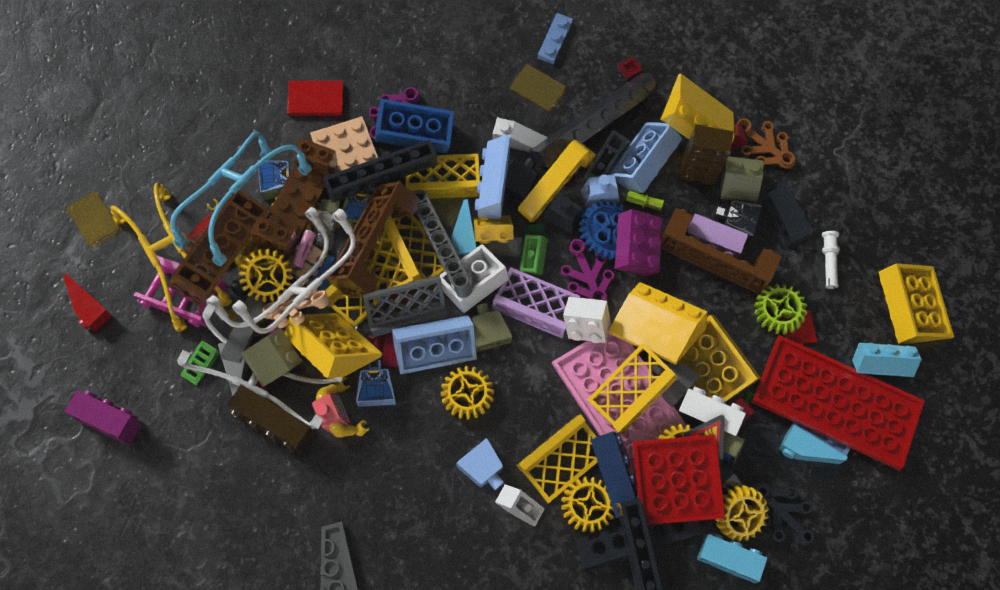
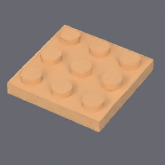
(349, 141)

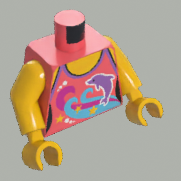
(331, 409)

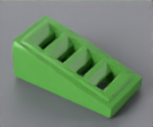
(203, 346)

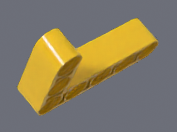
(555, 178)

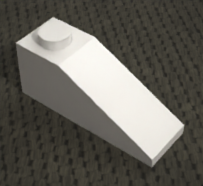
(520, 136)

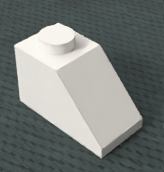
(519, 504)

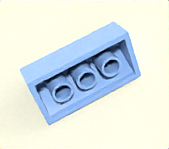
(645, 156)
(494, 178)
(434, 344)

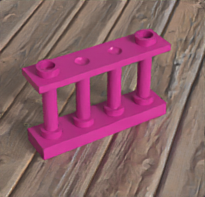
(147, 300)

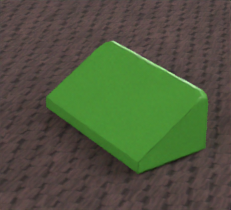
(534, 254)

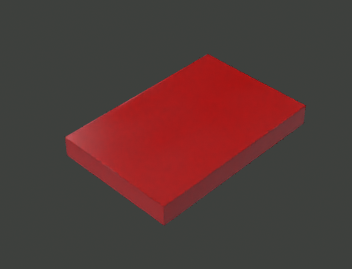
(315, 98)

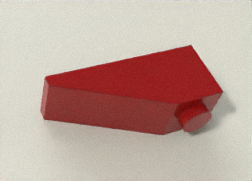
(89, 311)

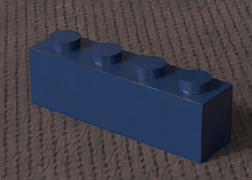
(614, 468)

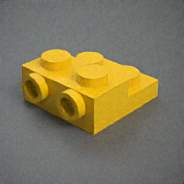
(493, 229)

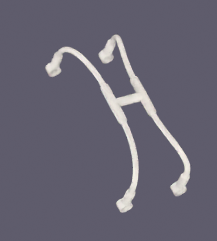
(296, 288)
(251, 384)

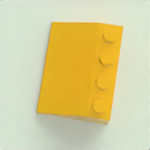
(693, 106)
(915, 303)
(659, 322)
(331, 344)
(719, 363)

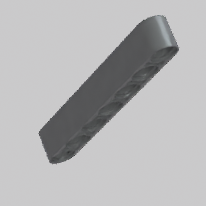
(442, 246)

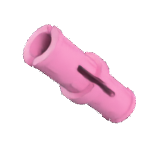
(303, 250)

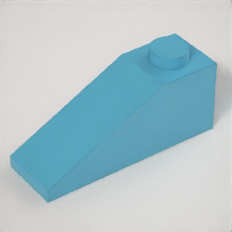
(463, 234)
(803, 446)

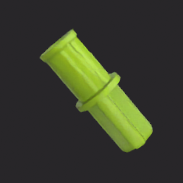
(644, 200)

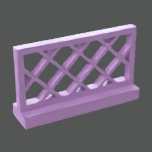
(526, 313)

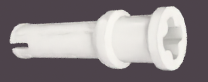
(830, 251)

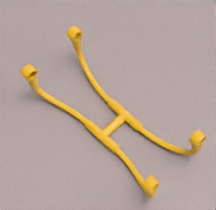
(120, 217)

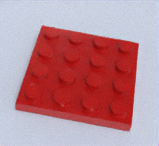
(679, 479)

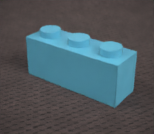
(886, 359)
(732, 557)

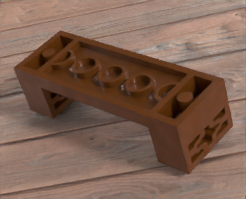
(386, 200)
(287, 217)
(720, 263)
(197, 273)

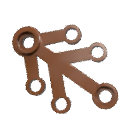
(767, 145)

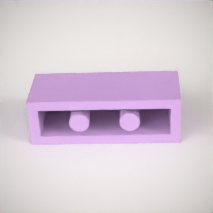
(718, 235)

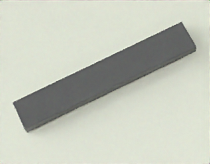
(241, 337)

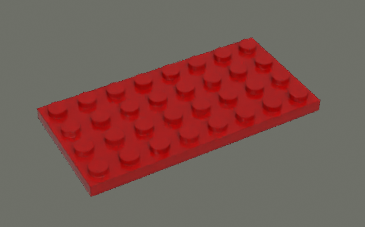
(839, 402)

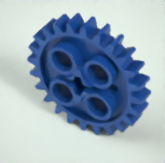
(606, 229)

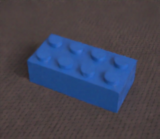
(411, 124)

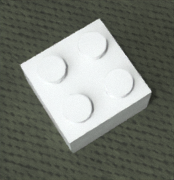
(587, 319)

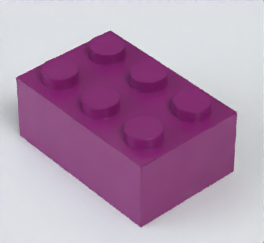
(638, 243)
(103, 416)

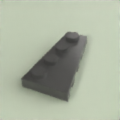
(336, 562)

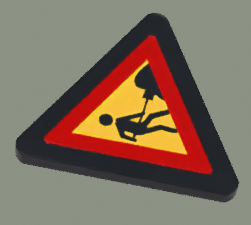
(713, 426)

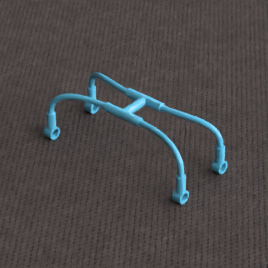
(266, 154)

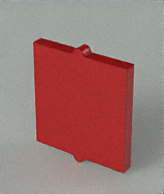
(806, 332)

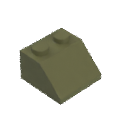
(741, 179)
(271, 357)

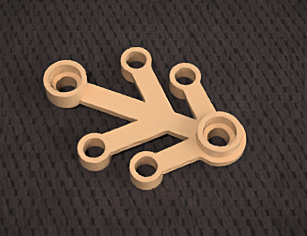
(316, 299)

